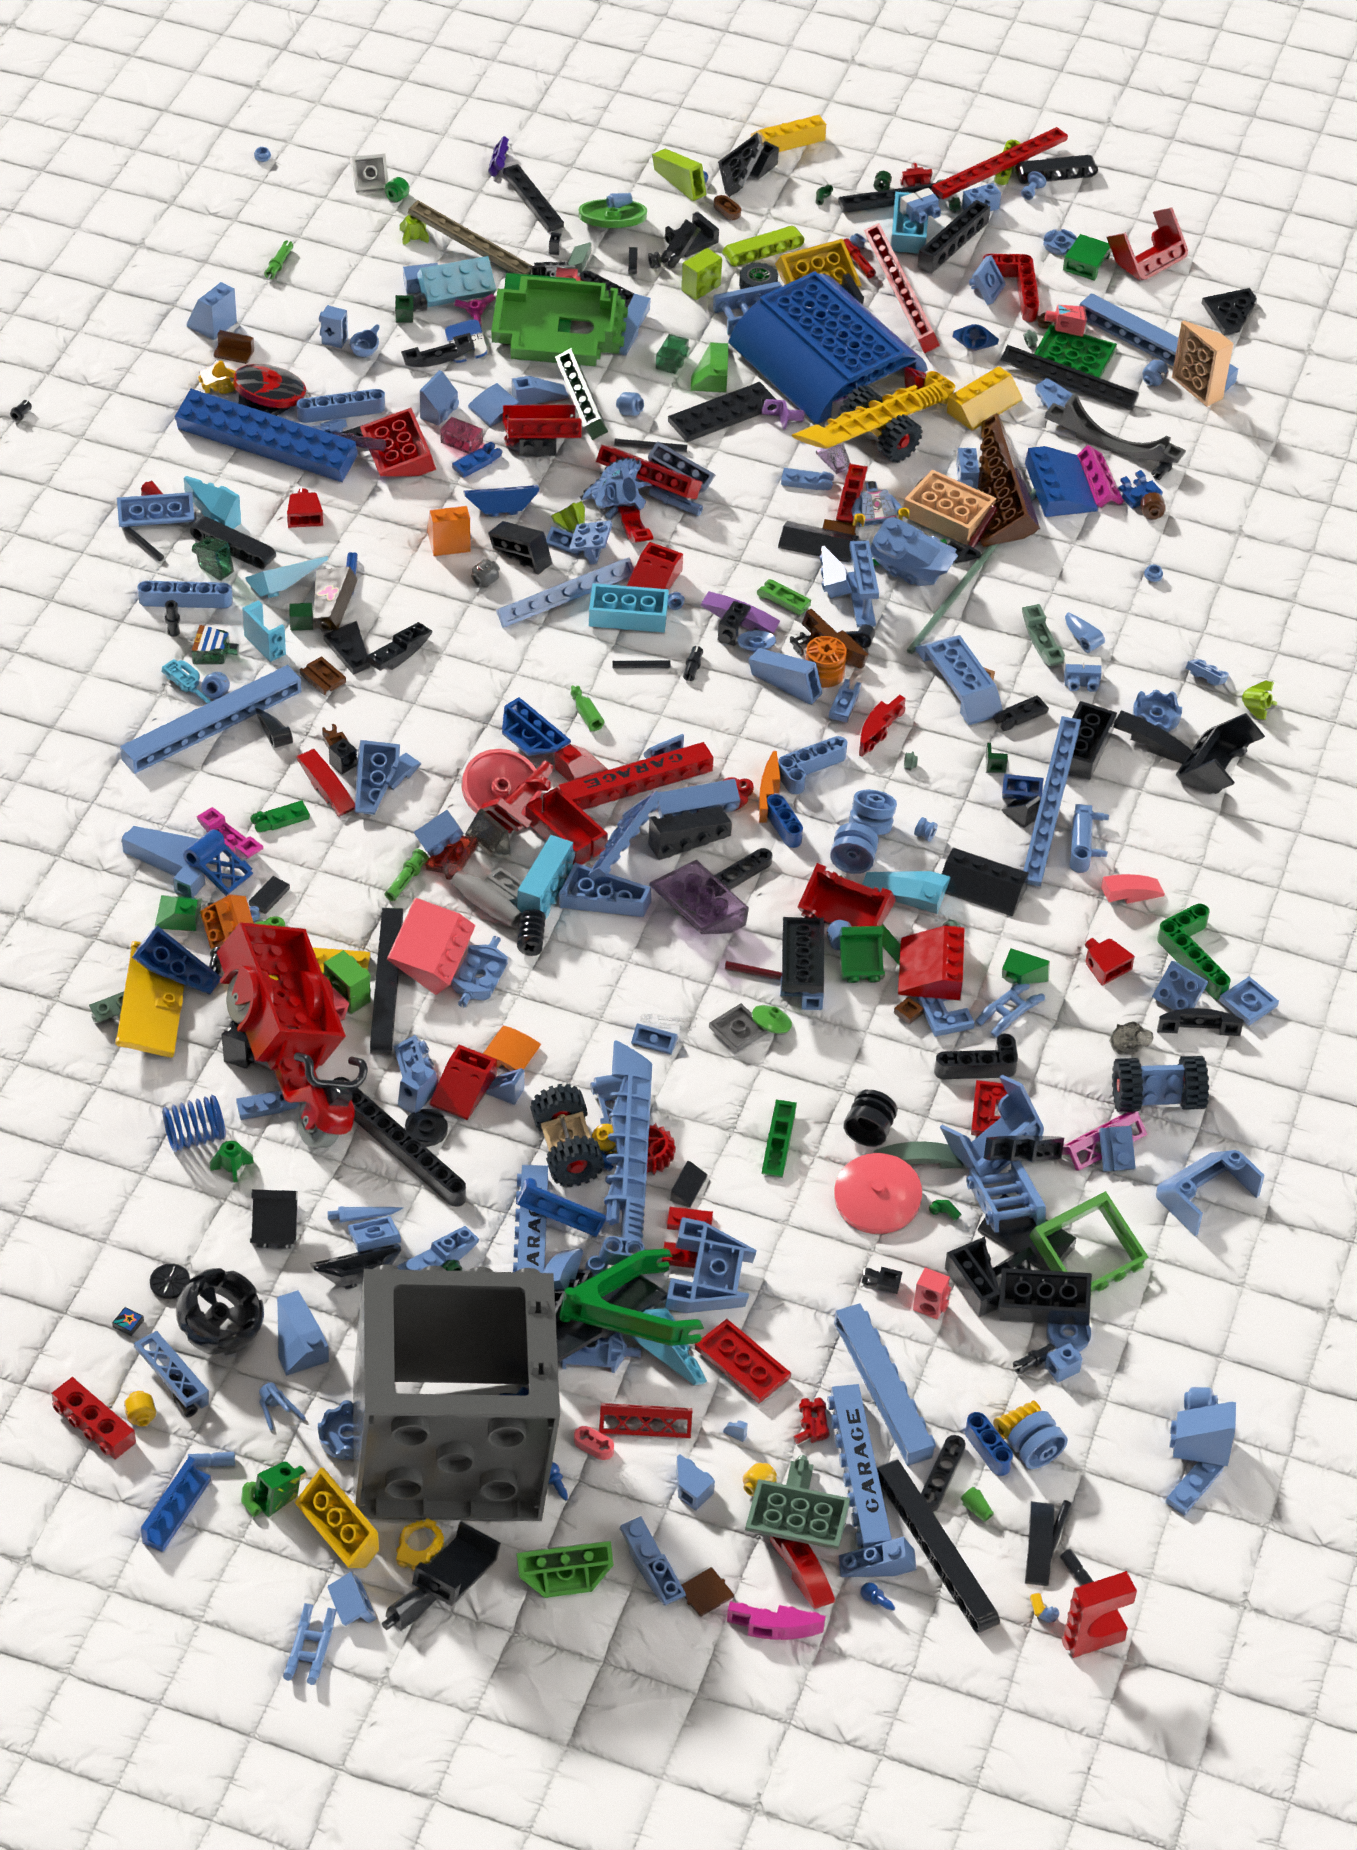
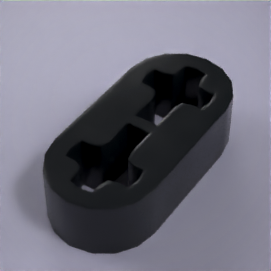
(632, 263)

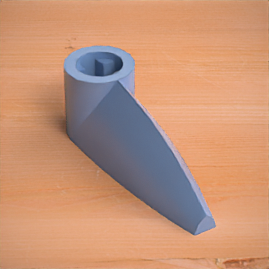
(1087, 634)

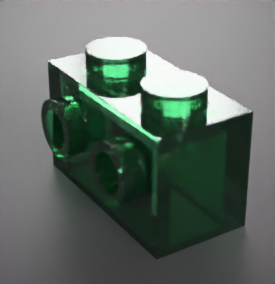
(672, 354)

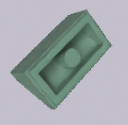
(580, 256)

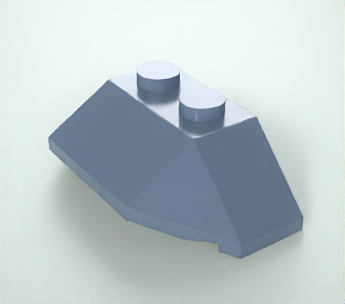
(674, 461)

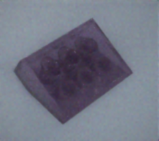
(702, 899)

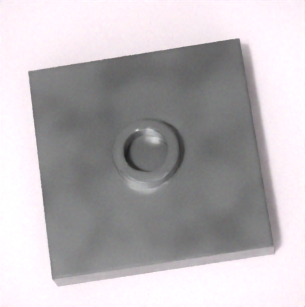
(737, 1028)

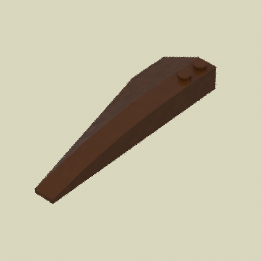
(1003, 479)

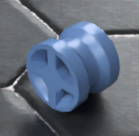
(926, 829)

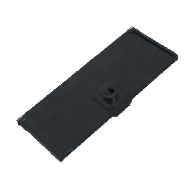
(636, 1295)

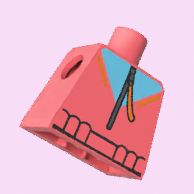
(1068, 319)

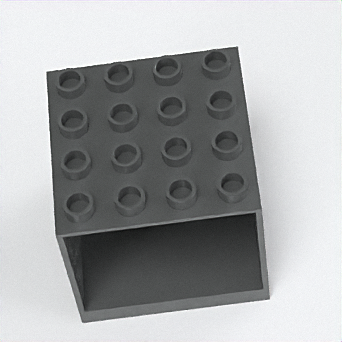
(451, 1450)

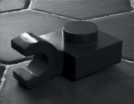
(886, 1279)

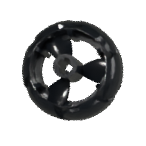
(204, 1329)

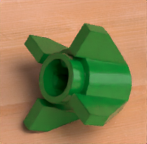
(231, 1157)

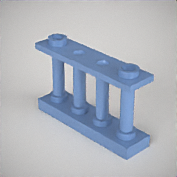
(740, 299)
(863, 583)
(1021, 1185)

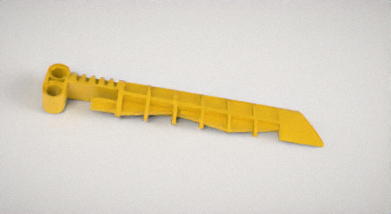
(862, 420)

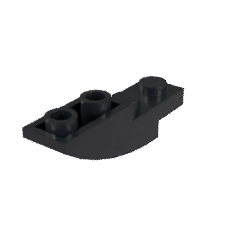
(401, 648)

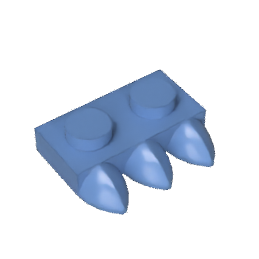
(1210, 672)

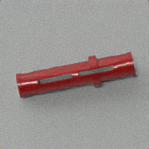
(859, 259)

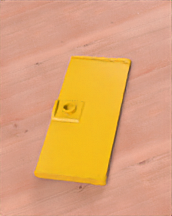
(149, 1010)

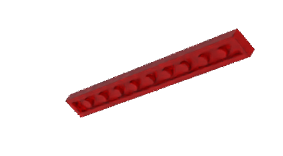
(999, 163)

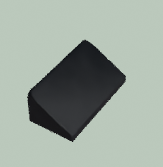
(688, 1185)

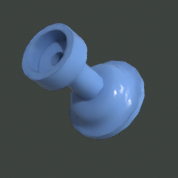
(1035, 180)

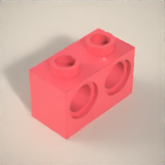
(932, 1293)

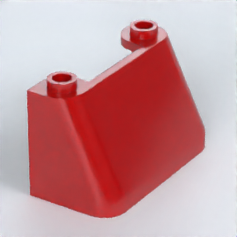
(842, 899)

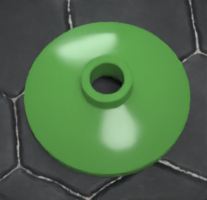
(771, 1019)

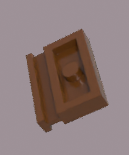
(322, 675)

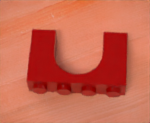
(1094, 1614)

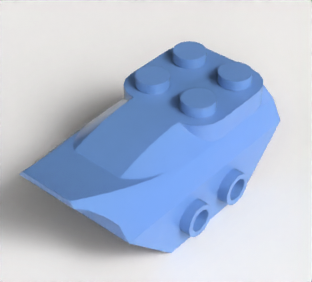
(911, 553)

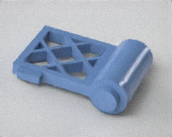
(602, 1088)

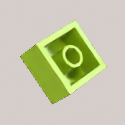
(701, 273)

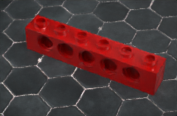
(654, 473)

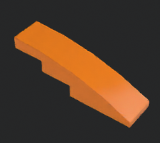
(769, 785)

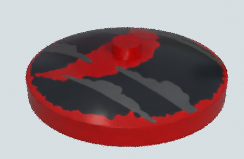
(269, 385)

